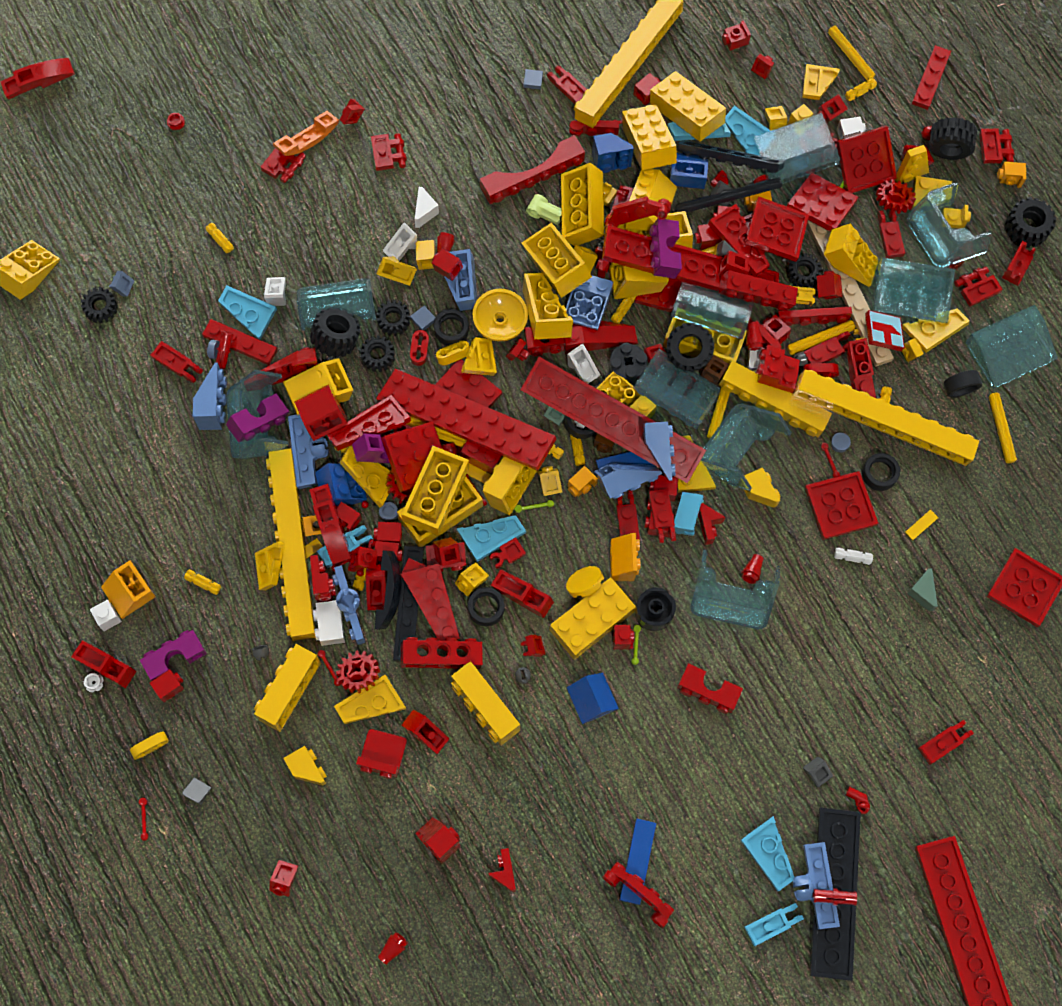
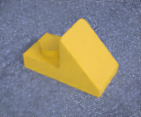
(396, 270)

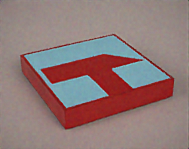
(884, 330)

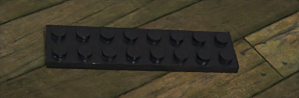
(834, 947)

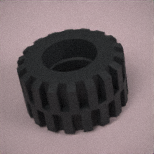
(953, 138)
(1033, 210)
(335, 332)
(682, 332)

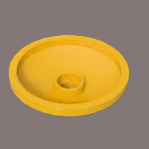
(496, 305)

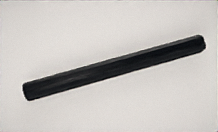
(729, 195)

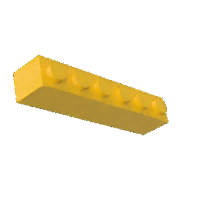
(794, 410)

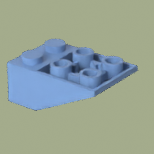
(589, 302)
(210, 400)
(657, 440)
(621, 477)

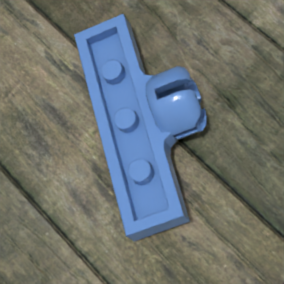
(305, 452)
(348, 602)
(817, 877)

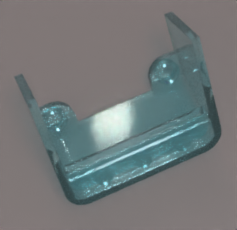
(936, 235)
(351, 295)
(248, 395)
(735, 437)
(733, 603)

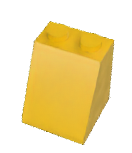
(634, 282)

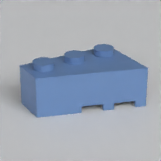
(464, 284)

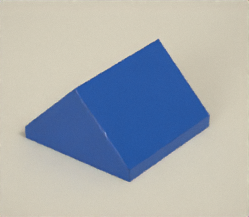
(592, 697)

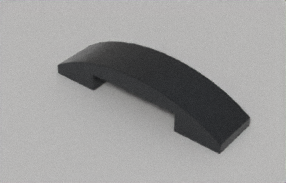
(393, 590)

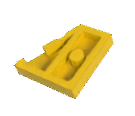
(817, 80)
(924, 185)
(480, 358)
(268, 565)

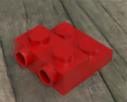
(777, 369)
(323, 586)

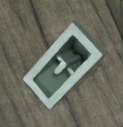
(924, 591)

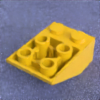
(851, 254)
(26, 269)
(325, 373)
(625, 393)

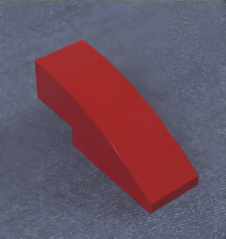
(522, 593)
(104, 664)

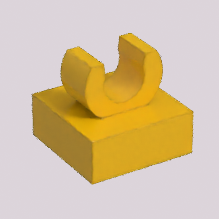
(608, 193)

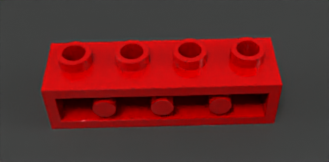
(758, 290)

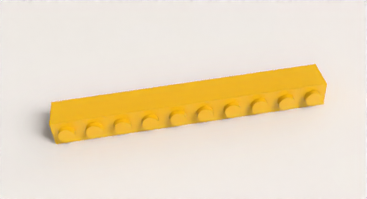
(627, 61)
(886, 417)
(290, 531)

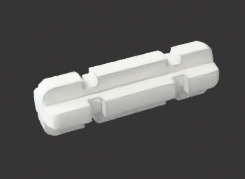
(854, 556)

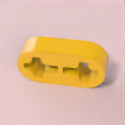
(452, 353)
(149, 745)

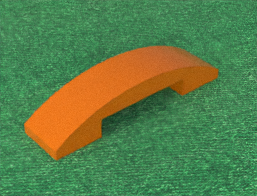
(308, 137)

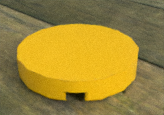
(584, 581)

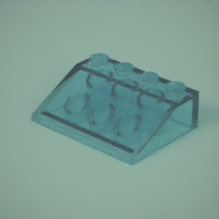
(802, 145)
(913, 290)
(712, 310)
(1012, 346)
(677, 391)

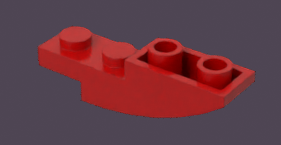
(36, 75)
(860, 366)
(330, 524)

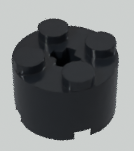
(628, 355)
(664, 604)

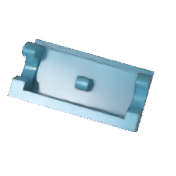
(687, 513)

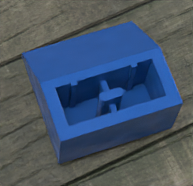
(611, 152)
(689, 171)
(341, 483)

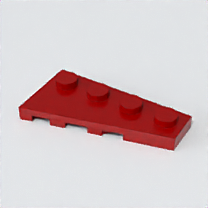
(733, 229)
(376, 420)
(432, 597)

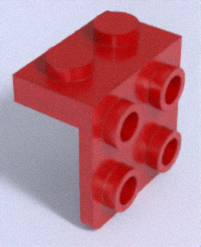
(382, 754)

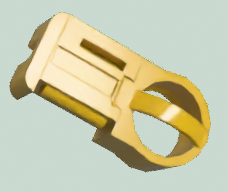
(805, 296)

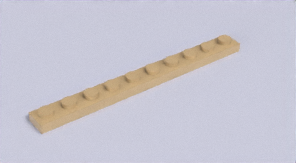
(851, 296)

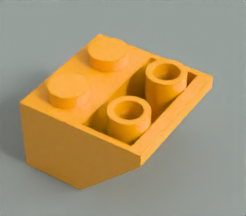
(623, 557)
(127, 589)

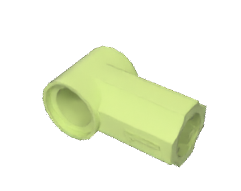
(541, 208)

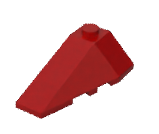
(607, 336)
(293, 364)

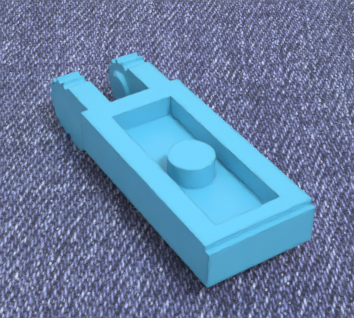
(351, 541)
(771, 925)

